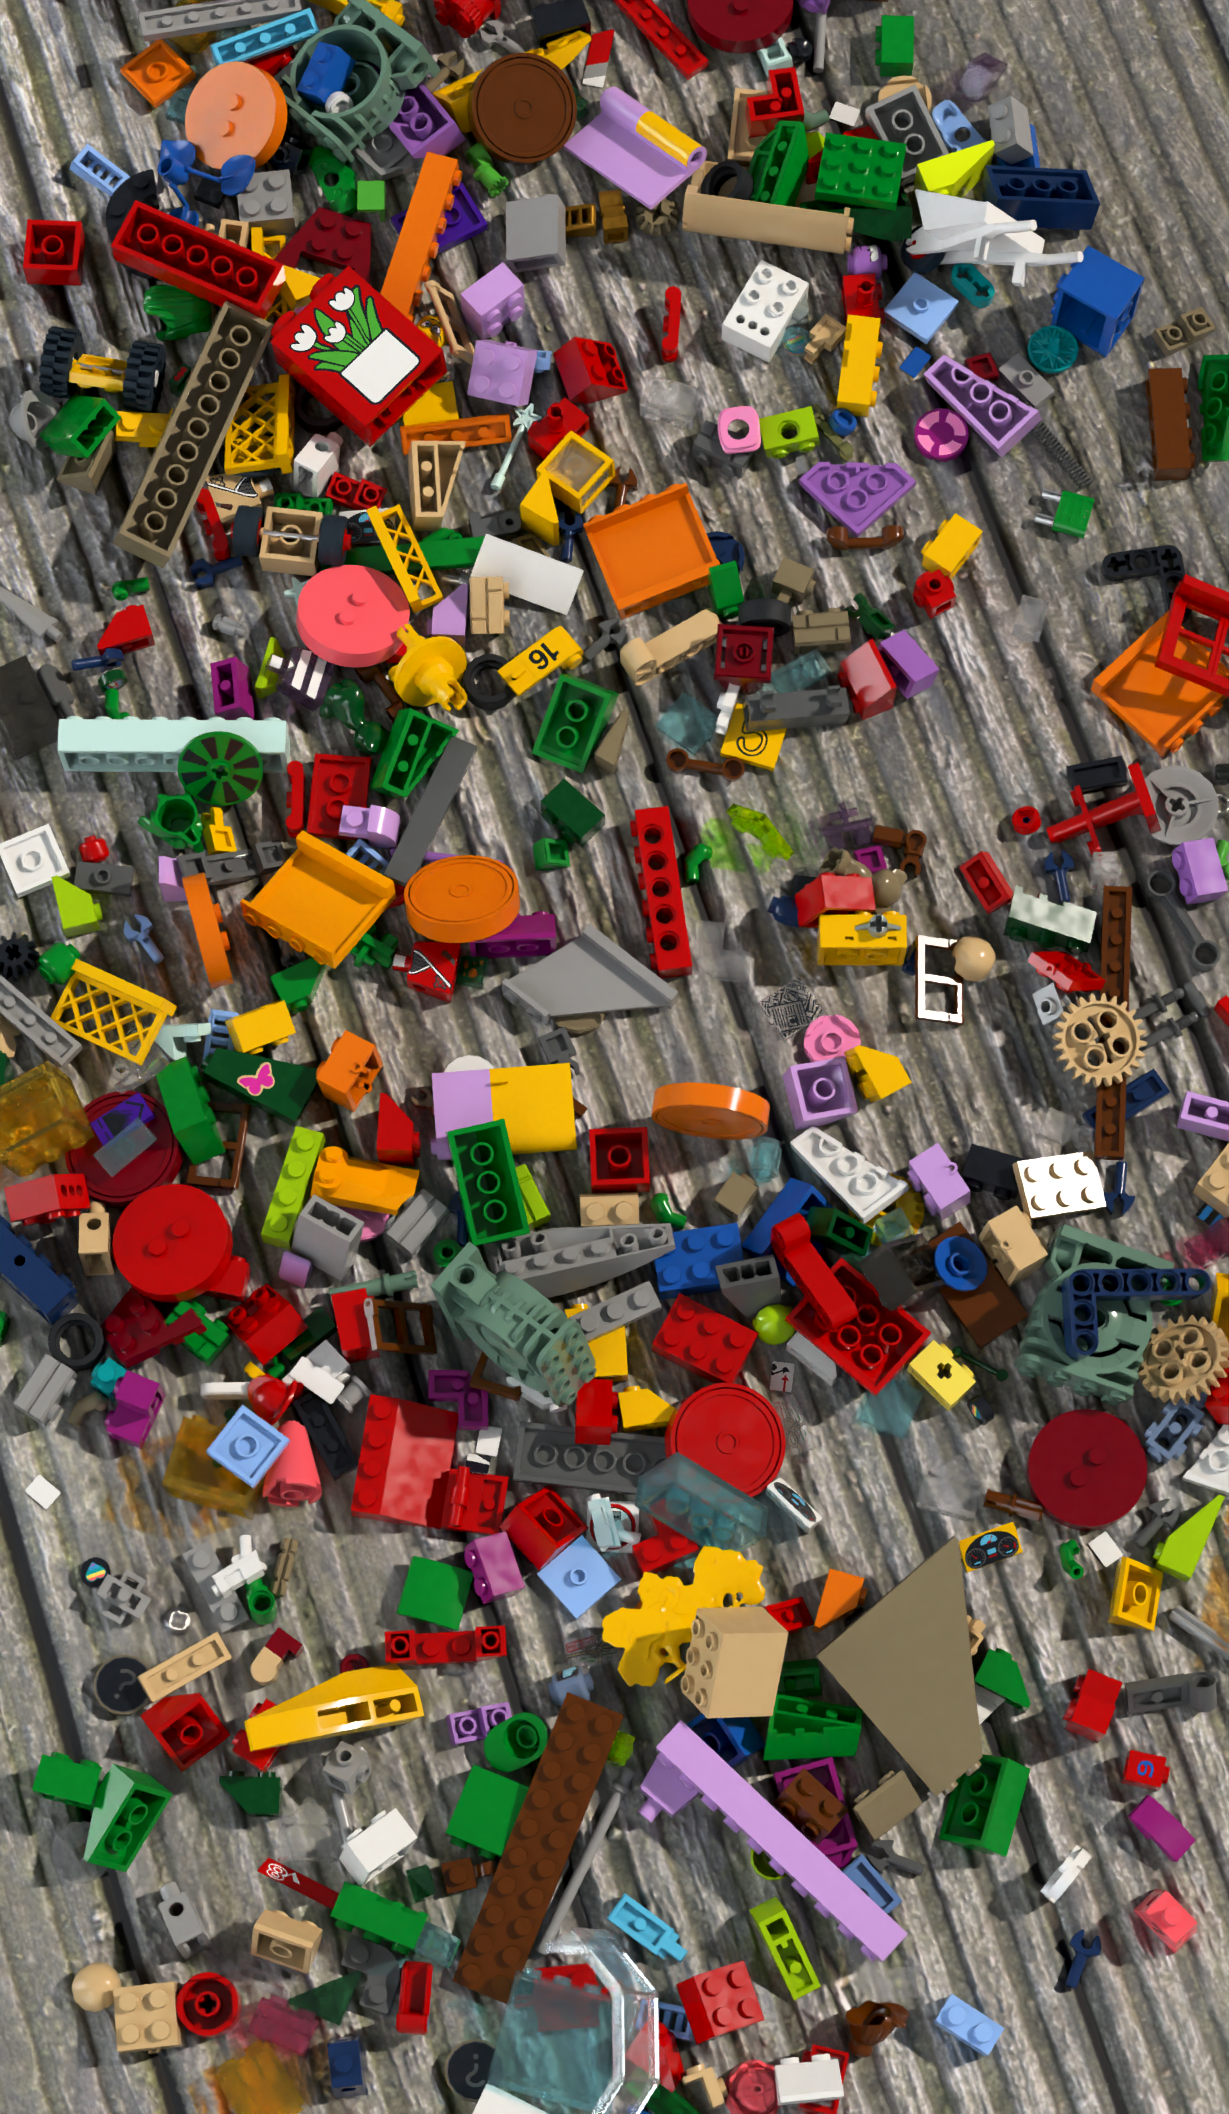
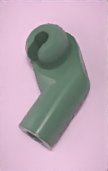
(816, 119)

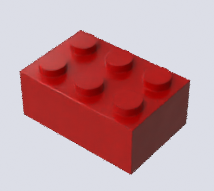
(704, 1341)

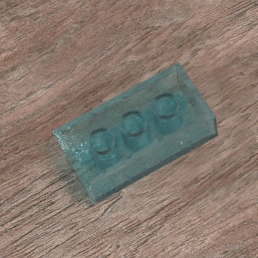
(701, 1505)

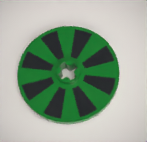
(205, 754)

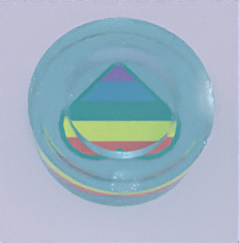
(795, 340)

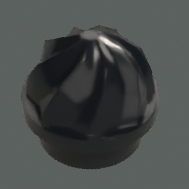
(800, 50)

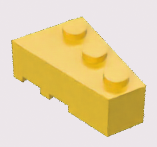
(858, 365)

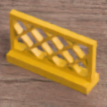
(280, 424)
(117, 988)

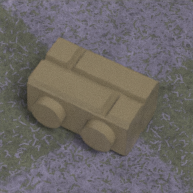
(820, 631)

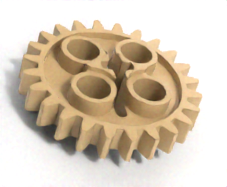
(1123, 1030)
(1184, 1360)

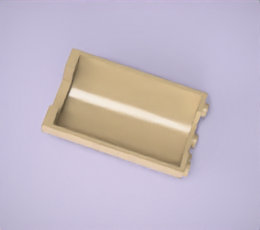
(764, 221)

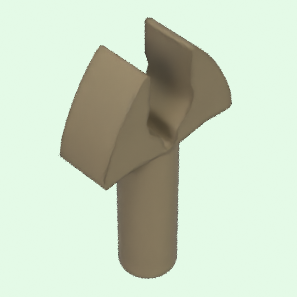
(446, 71)

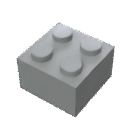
(268, 203)

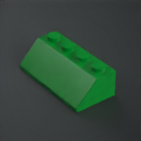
(487, 1182)

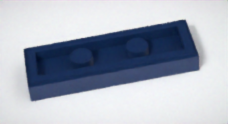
(1139, 1096)

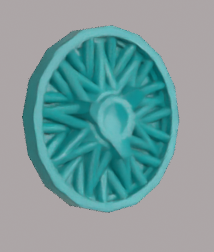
(1052, 349)

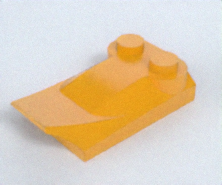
(362, 1182)

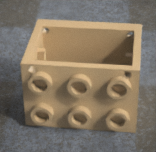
(734, 1662)

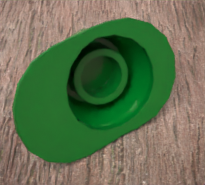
(516, 1742)

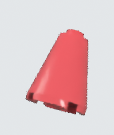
(294, 1472)

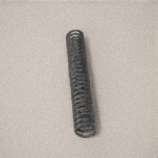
(1063, 454)

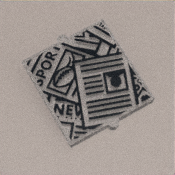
(792, 1008)

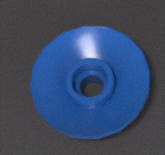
(967, 1258)

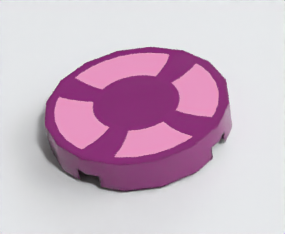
(941, 435)

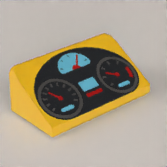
(989, 1547)

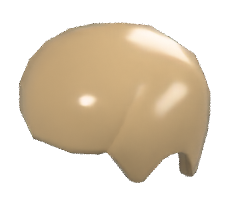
(973, 958)
(95, 1985)

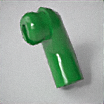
(442, 534)
(124, 588)

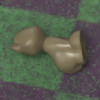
(885, 882)

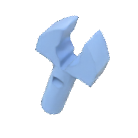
(143, 937)

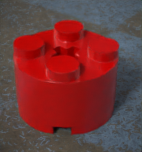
(196, 1992)

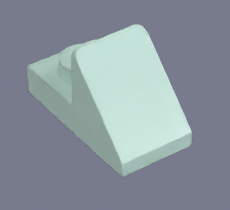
(173, 1037)

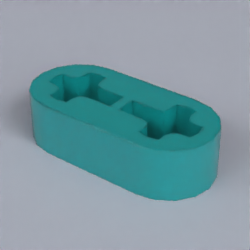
(975, 283)

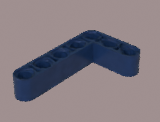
(1121, 1291)

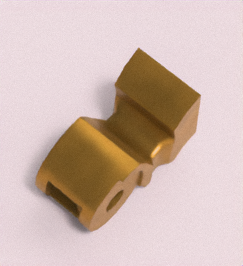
(614, 217)

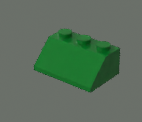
(986, 1806)

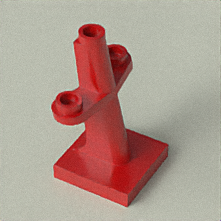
(1131, 804)

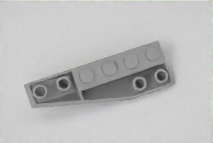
(581, 1257)

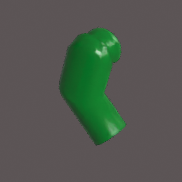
(112, 704)
(693, 859)
(663, 1212)
(1069, 1565)

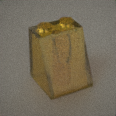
(260, 2083)

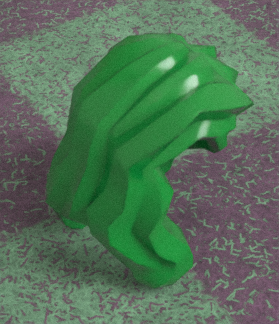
(179, 310)

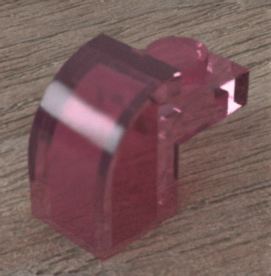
(1210, 1245)

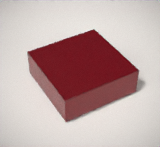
(983, 366)

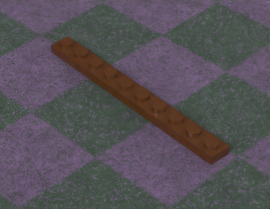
(1116, 971)

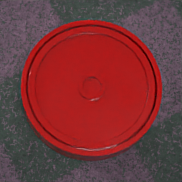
(172, 1243)
(730, 1435)

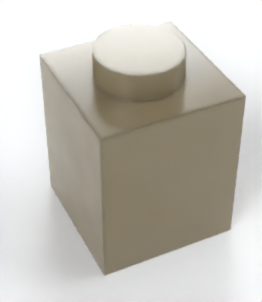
(735, 1196)

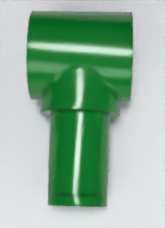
(257, 1594)

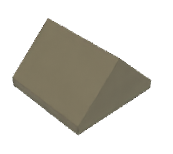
(89, 472)

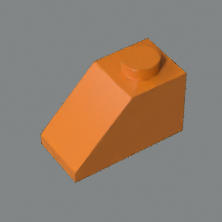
(839, 1598)

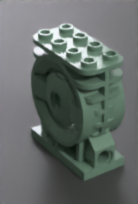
(377, 99)
(515, 1327)
(1044, 1345)

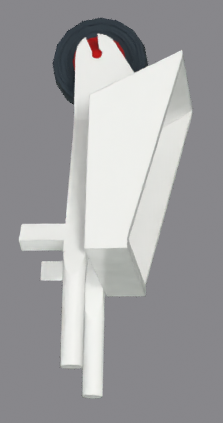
(976, 234)

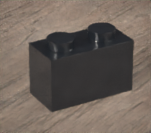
(559, 20)
(991, 1172)

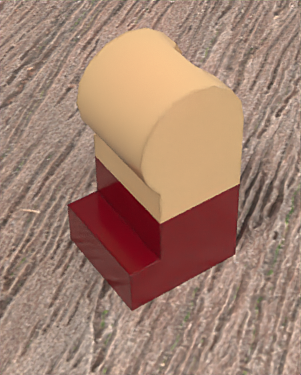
(273, 1655)

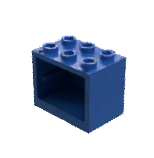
(1097, 300)

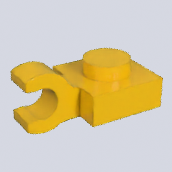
(217, 836)

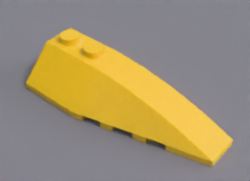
(455, 95)

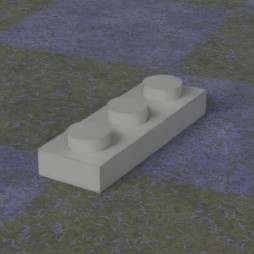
(618, 1311)
(203, 1564)

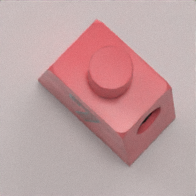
(1167, 1918)

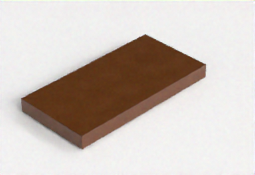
(987, 1309)

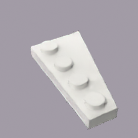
(852, 1178)

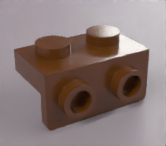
(810, 1806)

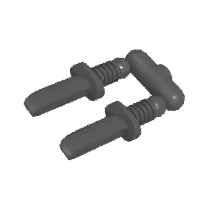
(1174, 1027)

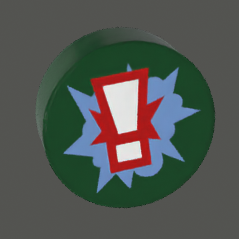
(112, 679)

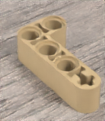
(670, 648)

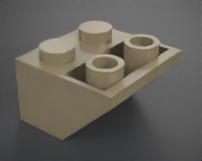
(886, 1806)

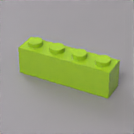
(292, 1187)

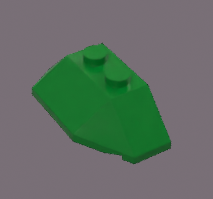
(780, 164)

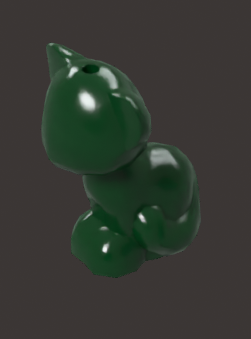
(347, 703)

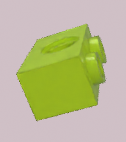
(775, 426)

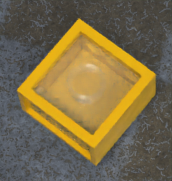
(577, 472)

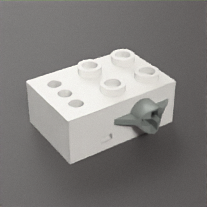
(766, 310)

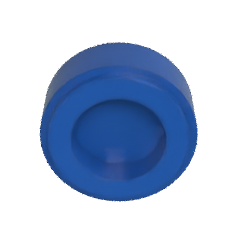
(842, 422)

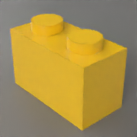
(952, 546)
(260, 1027)

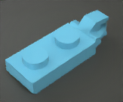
(646, 1929)

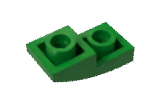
(298, 502)

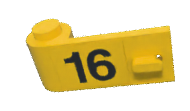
(541, 659)

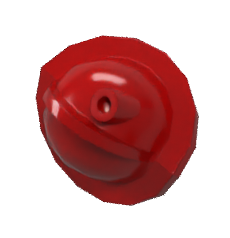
(272, 1396)

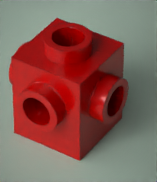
(934, 593)

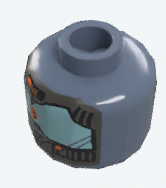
(571, 1681)

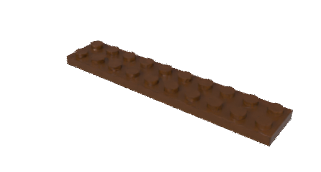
(538, 1847)

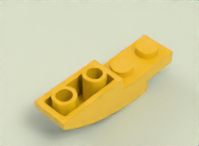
(141, 427)

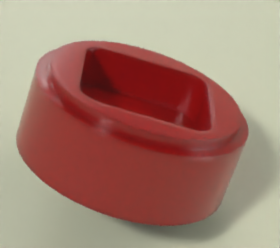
(1026, 820)

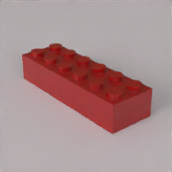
(197, 260)

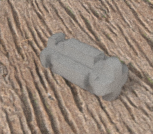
(229, 626)

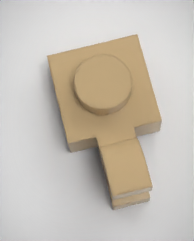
(824, 334)

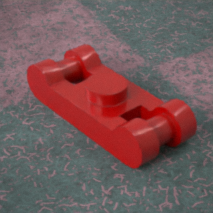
(671, 324)
(213, 525)
(296, 799)

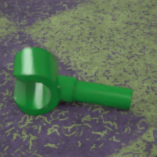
(277, 1371)

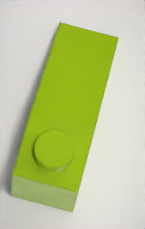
(1184, 1546)
(785, 1947)

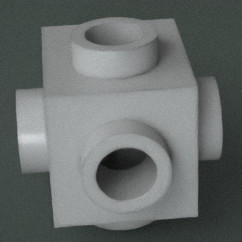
(1052, 1002)
(347, 1767)

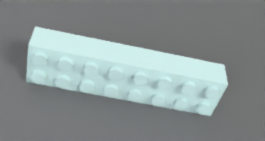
(157, 743)

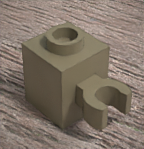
(793, 581)

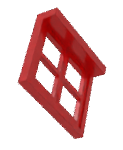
(1209, 602)

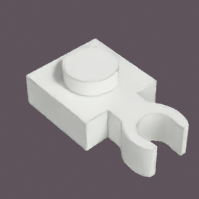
(727, 704)

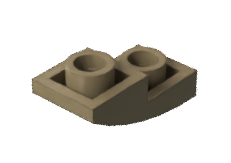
(1183, 332)

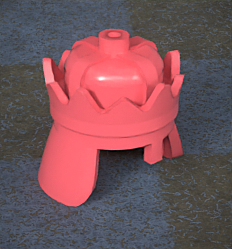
(751, 2088)

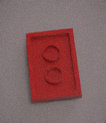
(335, 783)

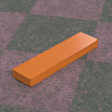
(473, 430)

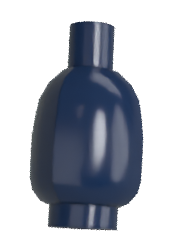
(784, 910)

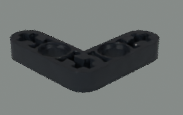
(1156, 566)

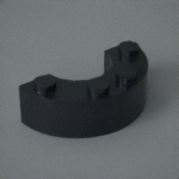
(137, 187)

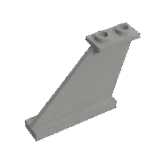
(587, 979)

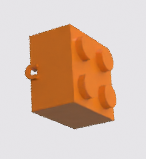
(348, 1069)

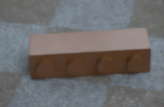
(1168, 424)

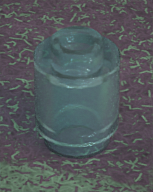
(765, 1159)

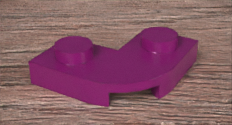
(455, 1387)

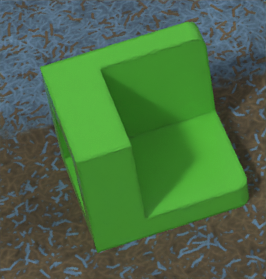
(372, 197)

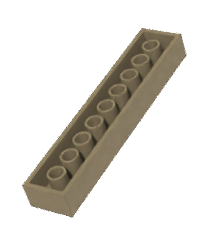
(193, 435)

